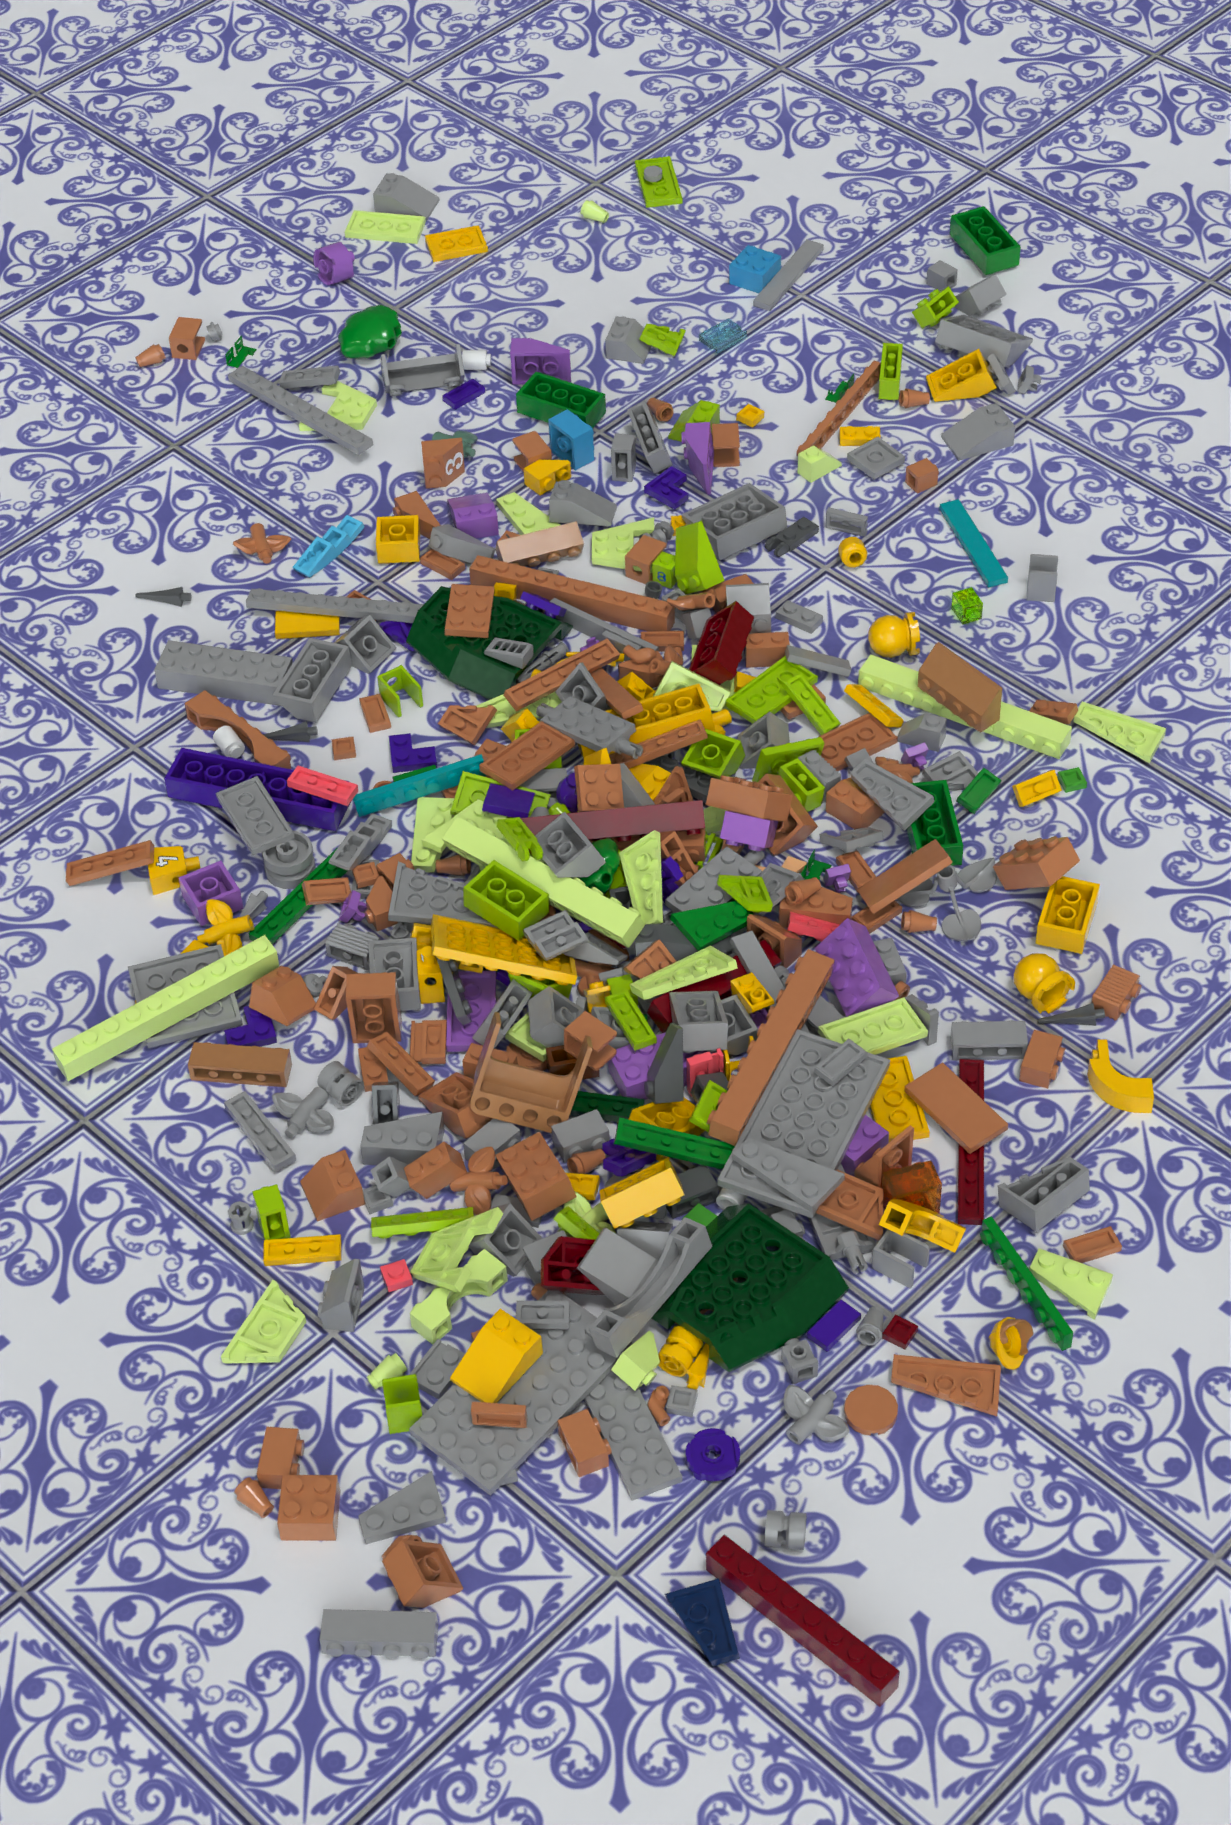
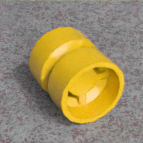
(679, 1351)

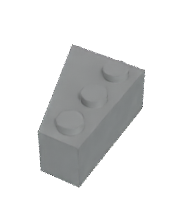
(402, 1138)
(1046, 1194)

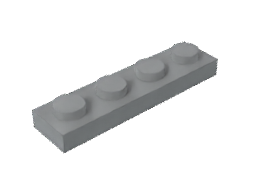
(260, 1131)

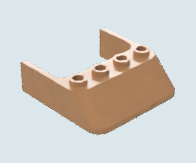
(523, 1093)

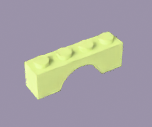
(432, 1315)

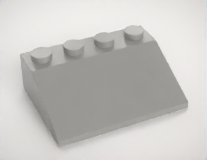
(970, 334)
(738, 519)

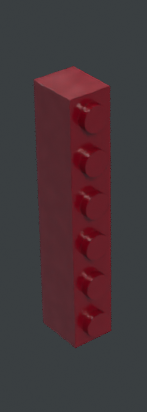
(660, 1007)

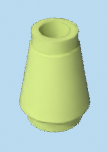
(594, 212)
(390, 1367)

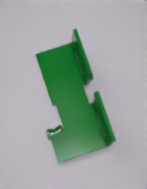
(241, 355)
(840, 391)
(816, 868)

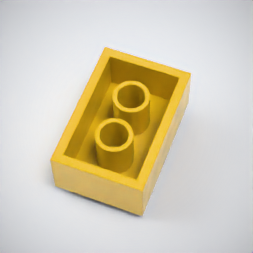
(1067, 914)
(642, 1193)

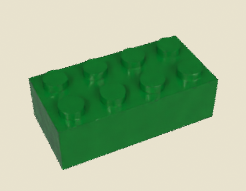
(985, 240)
(548, 396)
(937, 822)

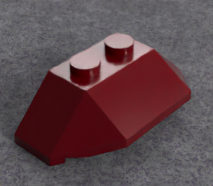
(560, 1266)

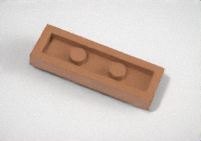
(400, 1064)

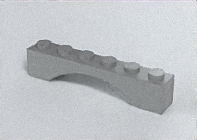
(621, 1323)

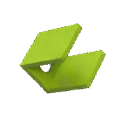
(403, 681)
(402, 1402)

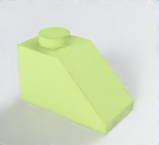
(816, 463)
(638, 1362)

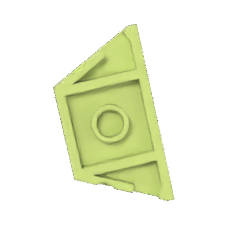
(267, 1330)

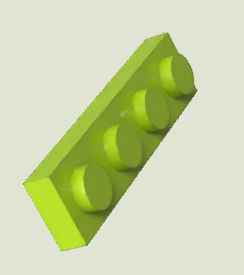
(413, 1223)

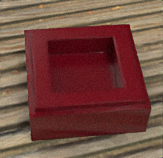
(900, 1332)

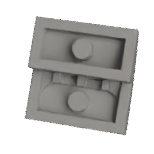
(555, 935)

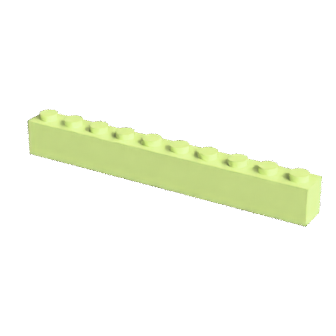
(1014, 724)
(564, 893)
(165, 1008)

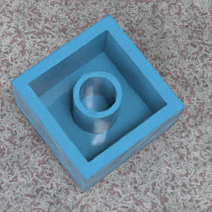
(754, 269)
(571, 439)

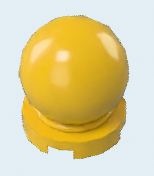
(892, 635)
(1042, 982)

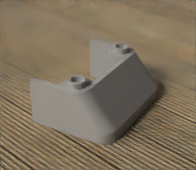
(423, 373)

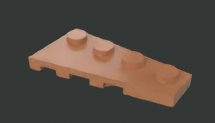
(955, 1381)

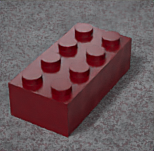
(722, 644)

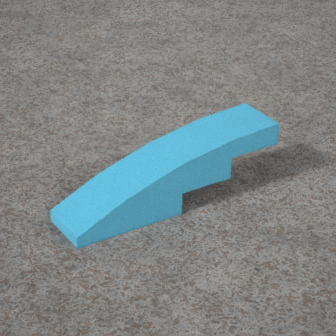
(330, 546)

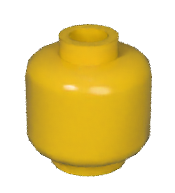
(852, 552)

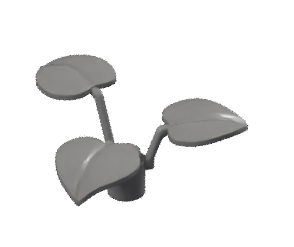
(977, 876)

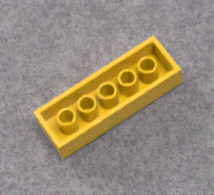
(665, 714)

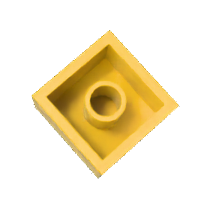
(398, 539)

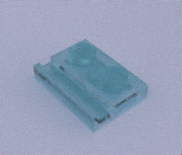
(722, 335)

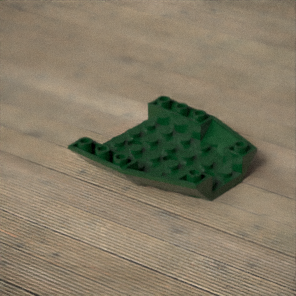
(463, 658)
(776, 1303)

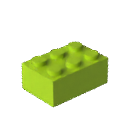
(505, 899)

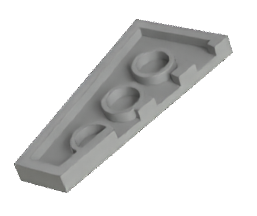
(891, 793)
(775, 880)
(790, 1174)

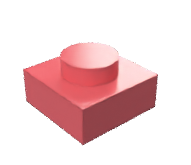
(396, 1275)

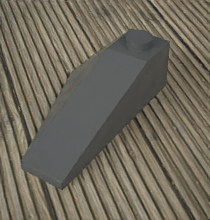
(673, 940)

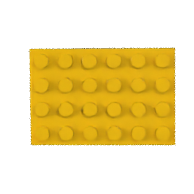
(496, 950)

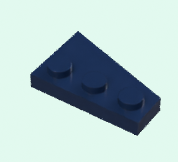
(707, 1620)

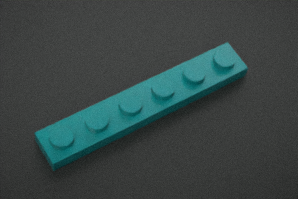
(416, 786)

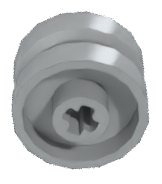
(289, 862)

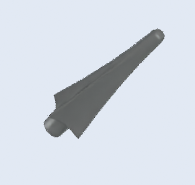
(172, 596)
(295, 733)
(1084, 1015)

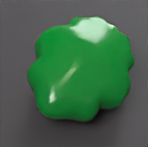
(370, 332)
(604, 877)

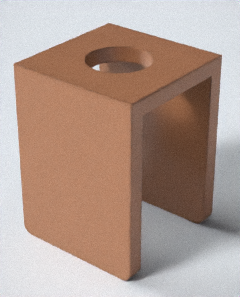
(183, 338)
(726, 445)
(532, 449)
(643, 555)
(600, 1036)

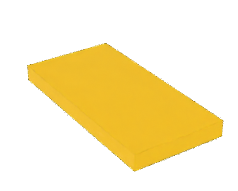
(895, 1108)

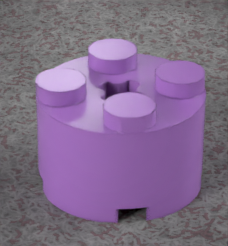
(334, 263)

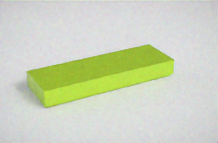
(811, 704)
(630, 1020)

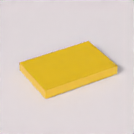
(456, 243)
(305, 625)

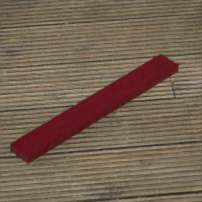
(971, 1165)

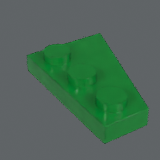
(711, 923)

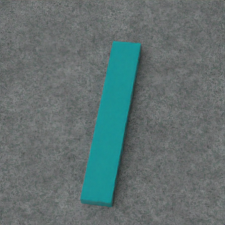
(973, 543)

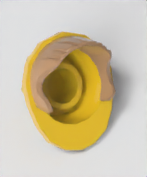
(1010, 1341)

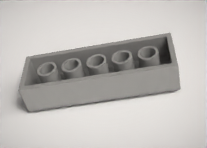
(221, 672)

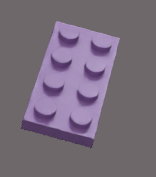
(481, 994)

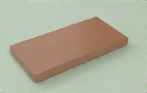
(854, 736)
(527, 755)
(904, 876)
(956, 1108)

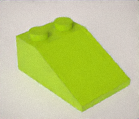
(695, 559)

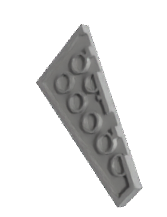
(421, 895)

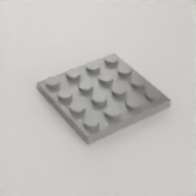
(160, 973)

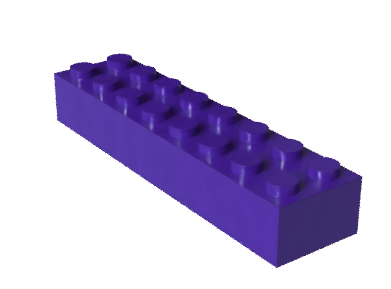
(200, 775)

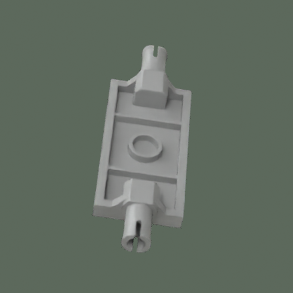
(591, 726)
(702, 887)
(841, 1241)

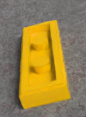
(874, 705)
(302, 1250)

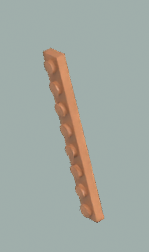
(843, 408)

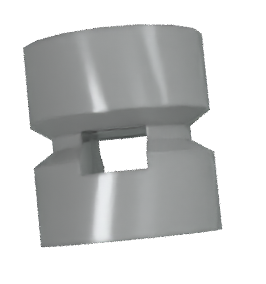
(340, 1083)
(785, 1529)

